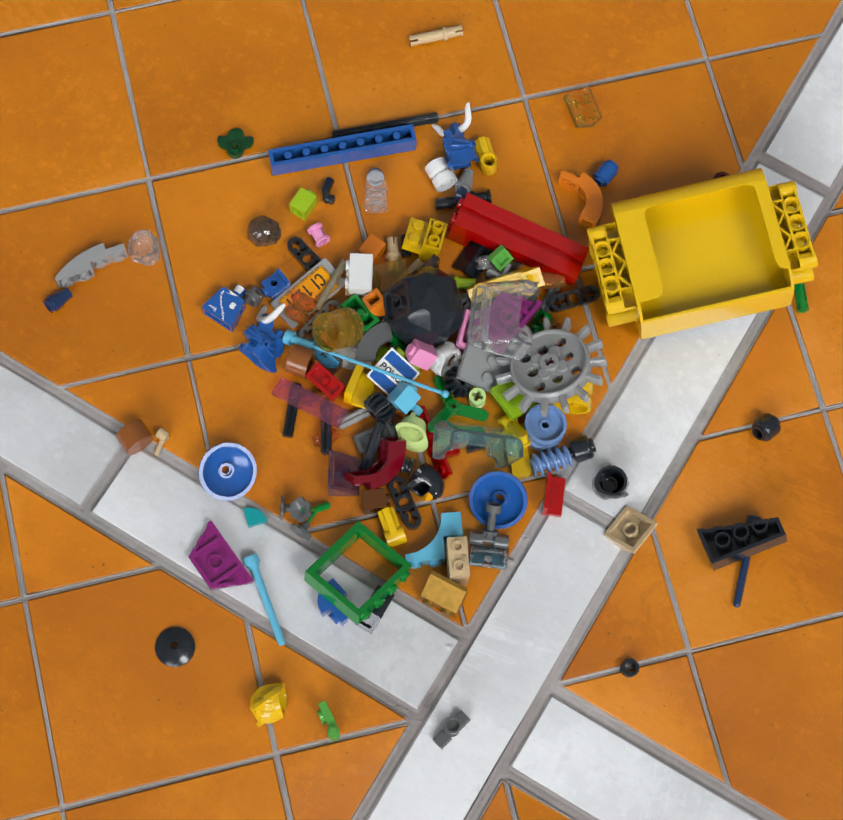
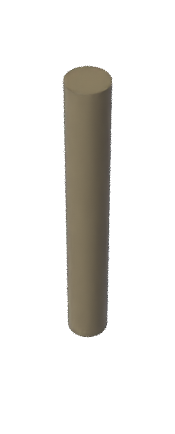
(330, 285)

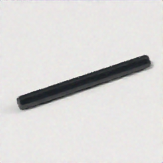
(416, 120)

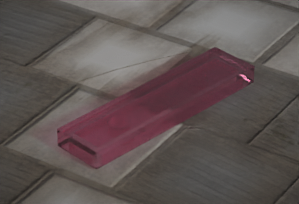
(309, 402)

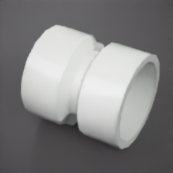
(439, 172)

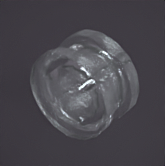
(483, 262)

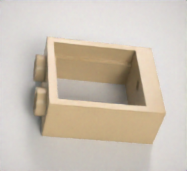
(457, 560)

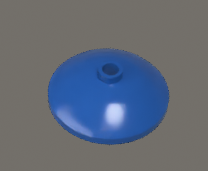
(237, 479)
(486, 490)

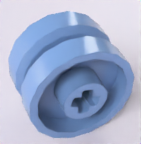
(545, 431)

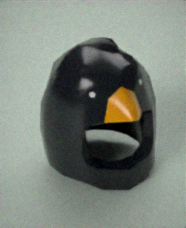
(427, 482)

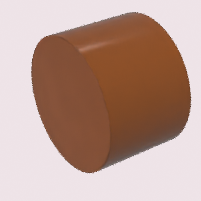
(300, 360)
(134, 437)

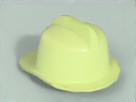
(414, 432)

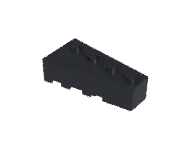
(739, 541)

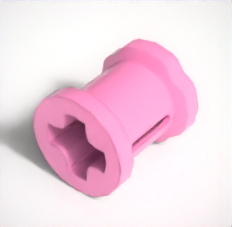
(318, 234)

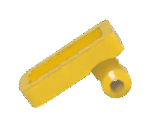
(522, 467)

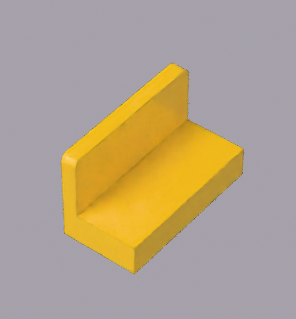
(358, 388)

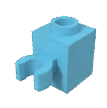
(405, 398)

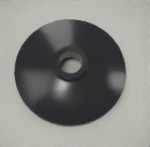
(180, 655)

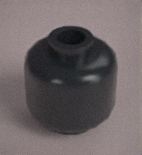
(766, 427)
(582, 448)

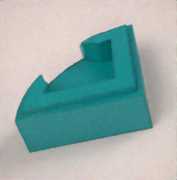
(254, 517)

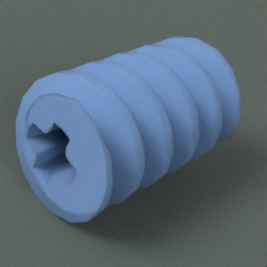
(550, 460)

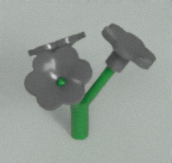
(301, 510)

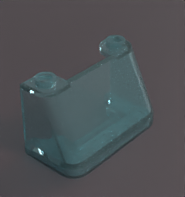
(500, 444)

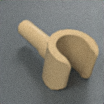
(163, 436)

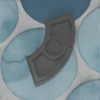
(372, 341)

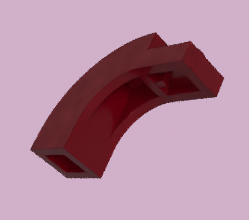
(385, 468)

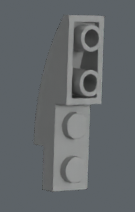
(82, 265)

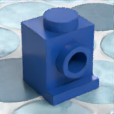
(274, 291)

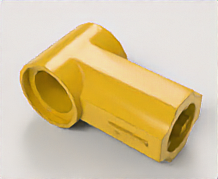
(486, 155)
(393, 532)

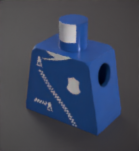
(226, 307)

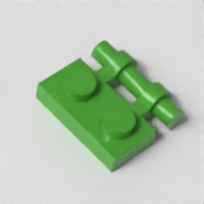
(326, 717)

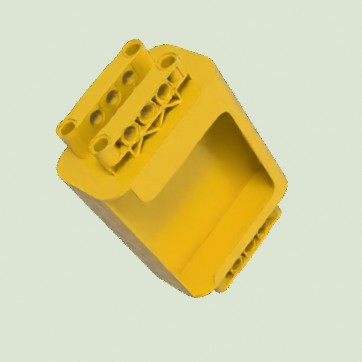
(702, 253)

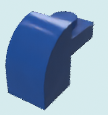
(325, 606)

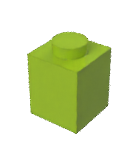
(303, 203)

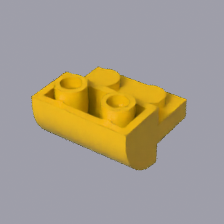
(424, 237)

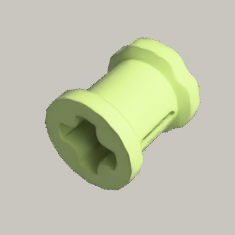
(473, 394)

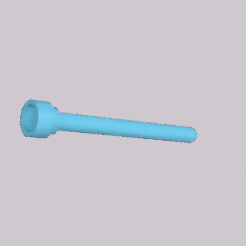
(252, 563)

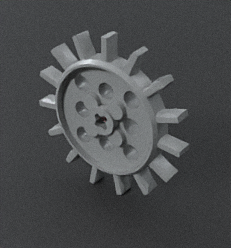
(553, 367)

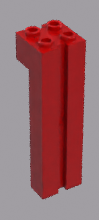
(524, 240)

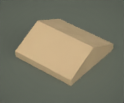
(630, 530)

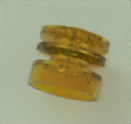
(338, 329)

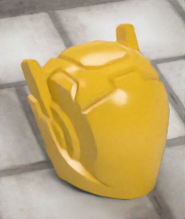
(269, 703)

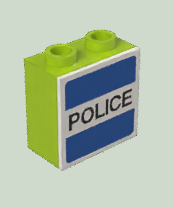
(396, 363)

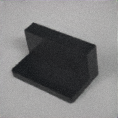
(466, 259)

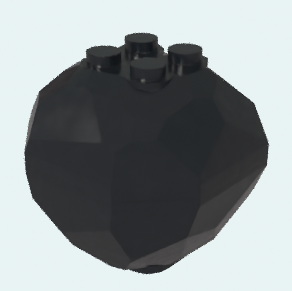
(424, 306)

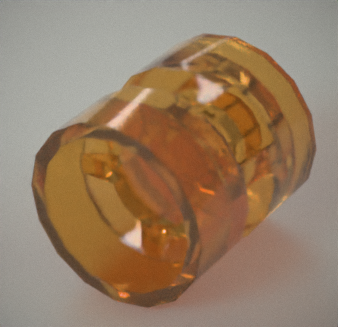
(299, 309)

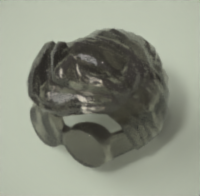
(263, 231)

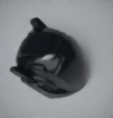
(610, 483)

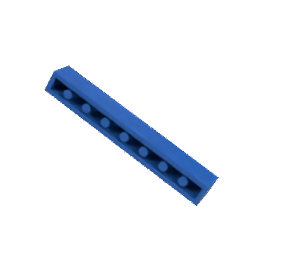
(342, 149)

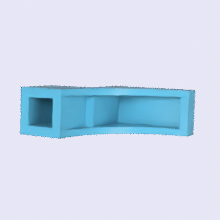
(434, 552)

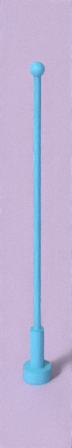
(290, 337)

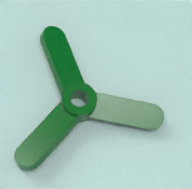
(457, 408)

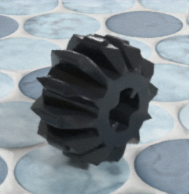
(454, 385)
(379, 407)

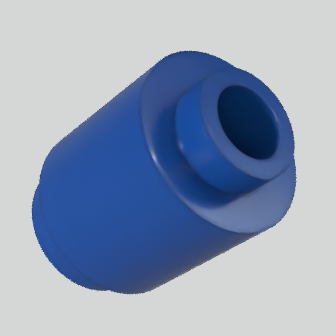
(605, 173)

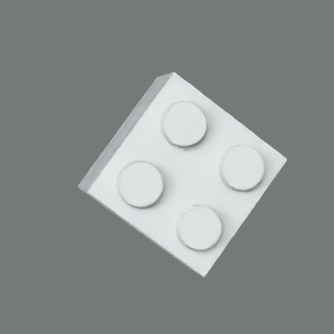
(359, 275)

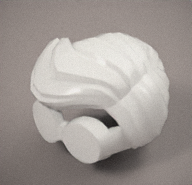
(445, 352)

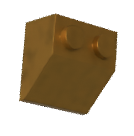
(443, 594)

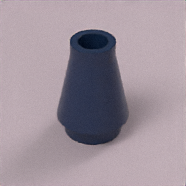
(56, 300)

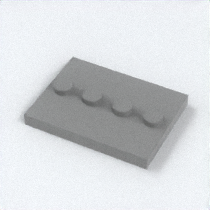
(480, 368)

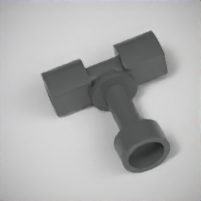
(489, 534)
(451, 729)

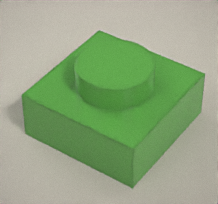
(500, 258)

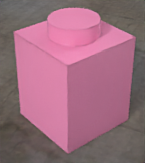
(421, 354)

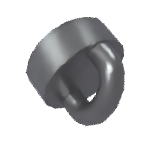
(375, 174)
(252, 298)

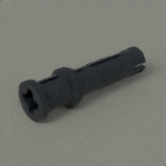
(450, 202)

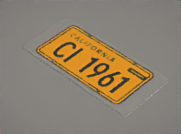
(311, 284)

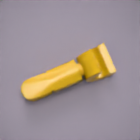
(514, 428)

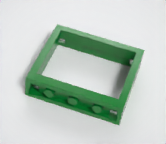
(355, 614)

